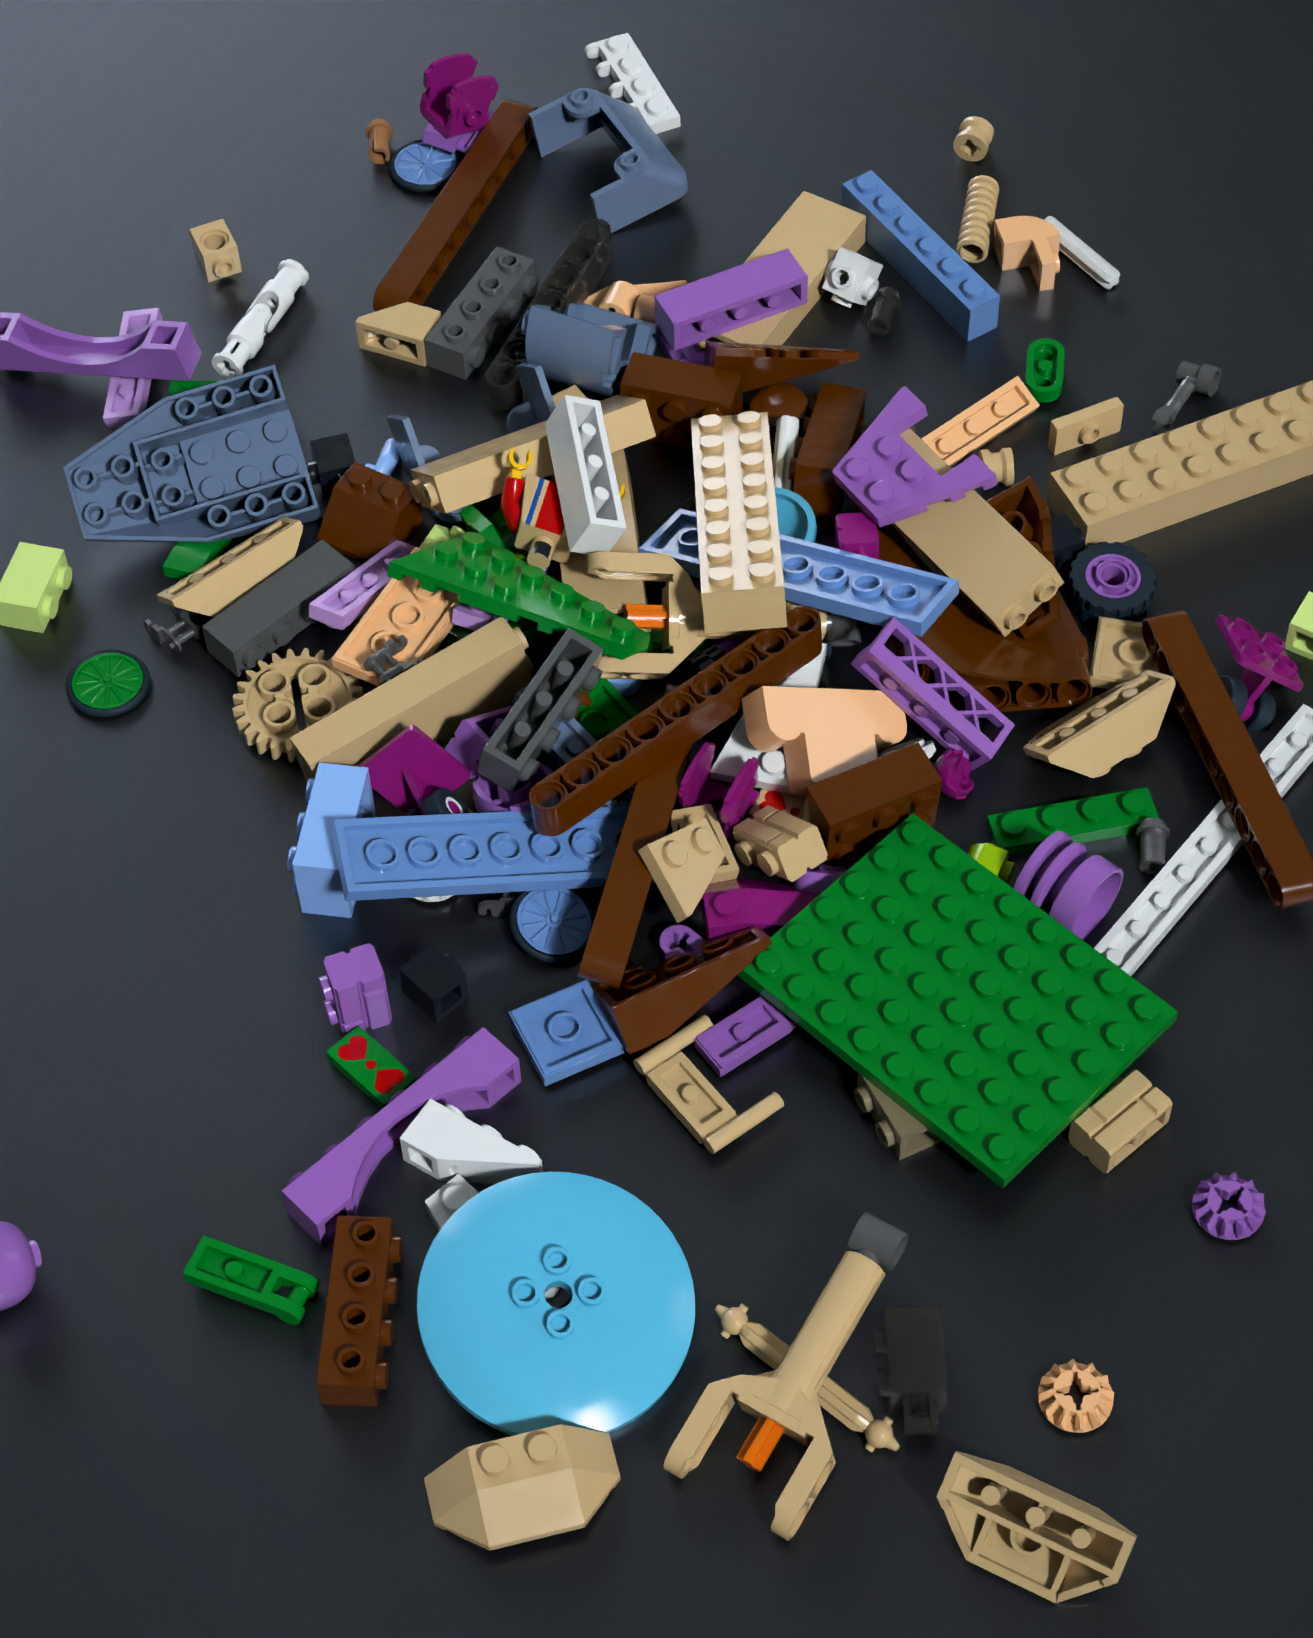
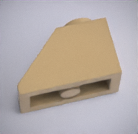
(398, 331)

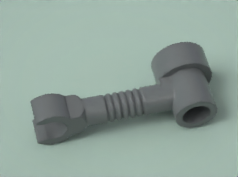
(1192, 379)

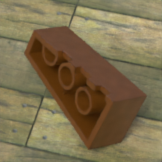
(827, 436)

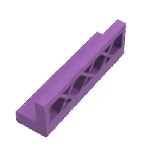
(923, 703)

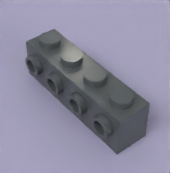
(481, 313)
(274, 609)
(540, 710)

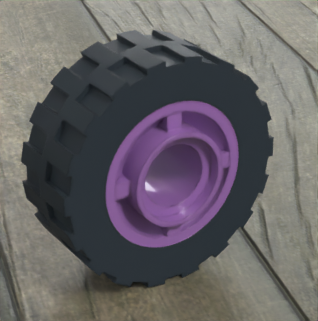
(1110, 583)

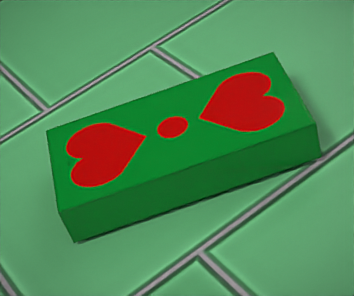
(369, 1066)

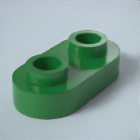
(1045, 369)

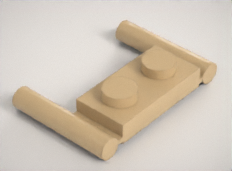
(693, 1096)

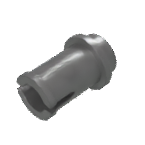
(1152, 839)

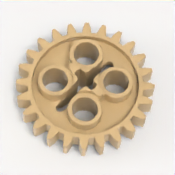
(266, 701)

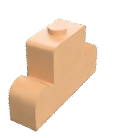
(821, 729)

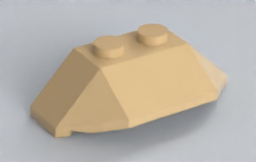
(236, 571)
(1106, 727)
(523, 1486)
(1031, 1530)

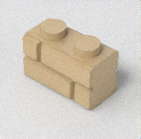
(779, 843)
(1120, 1121)

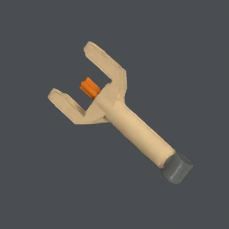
(681, 615)
(787, 1397)

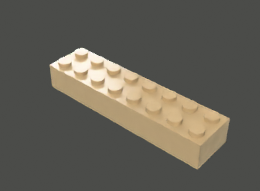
(1188, 469)
(737, 523)

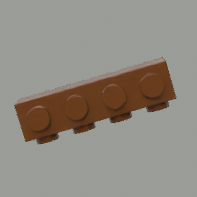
(357, 1311)

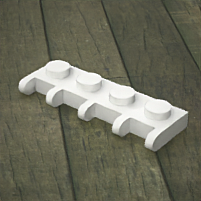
(634, 81)

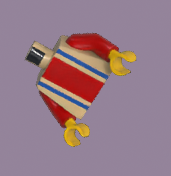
(535, 515)

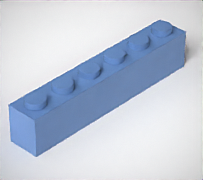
(923, 257)

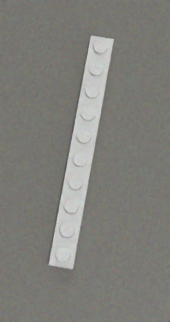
(1201, 856)

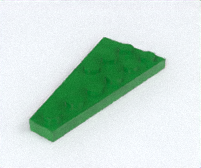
(512, 588)

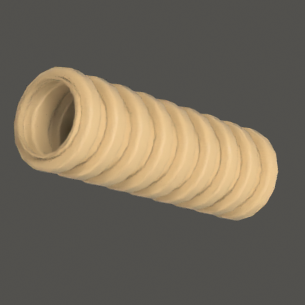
(977, 219)

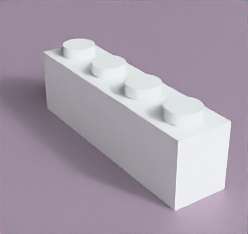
(585, 475)

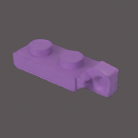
(743, 1035)

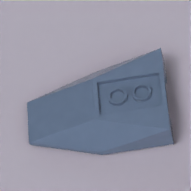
(197, 467)

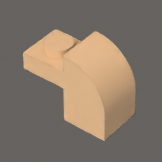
(1025, 243)

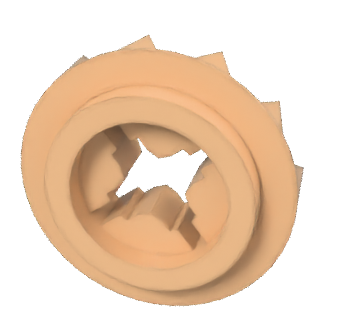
(1060, 1408)

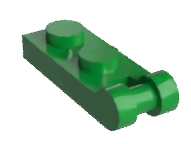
(250, 1279)

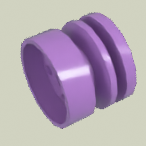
(1069, 885)

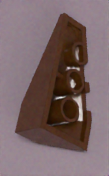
(773, 364)

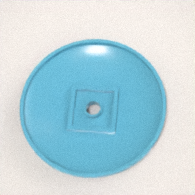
(543, 1365)

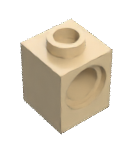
(215, 250)

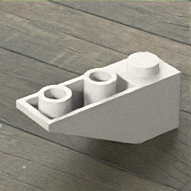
(448, 1144)

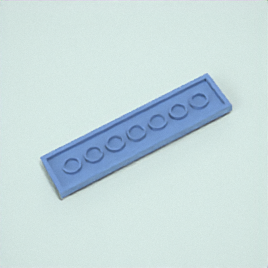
(830, 578)
(471, 854)

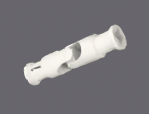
(249, 332)

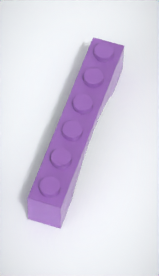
(155, 352)
(468, 1078)

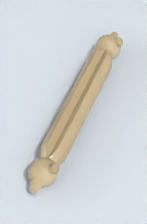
(830, 1395)

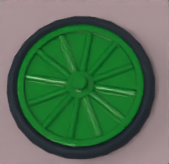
(108, 683)

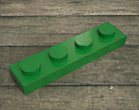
(1082, 819)

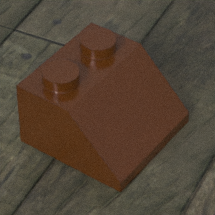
(368, 513)

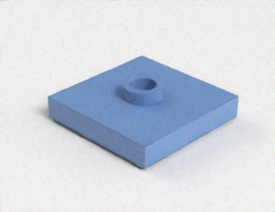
(566, 1032)

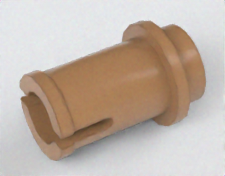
(379, 136)

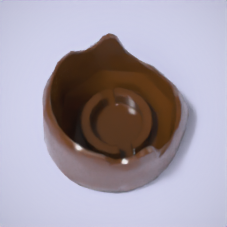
(780, 400)

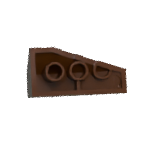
(1029, 515)
(661, 999)

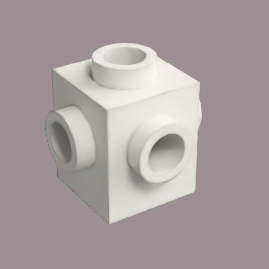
(851, 278)

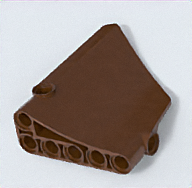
(1007, 670)

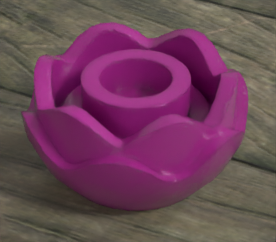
(954, 772)

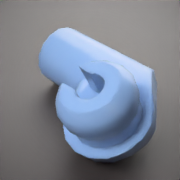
(387, 459)

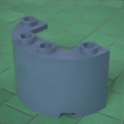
(586, 345)

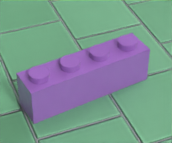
(731, 299)

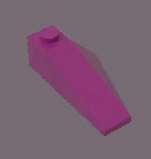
(749, 903)

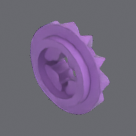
(1229, 1223)

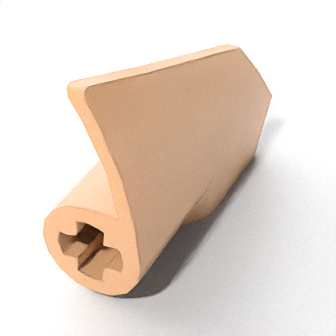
(630, 299)

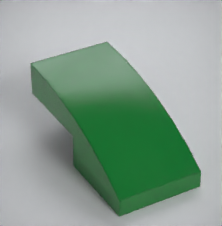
(191, 556)

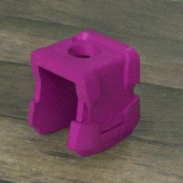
(456, 95)
(699, 789)

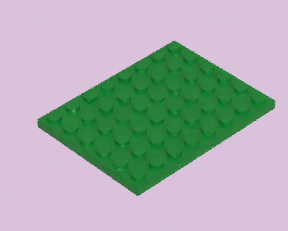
(958, 998)

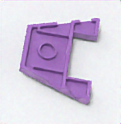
(892, 478)

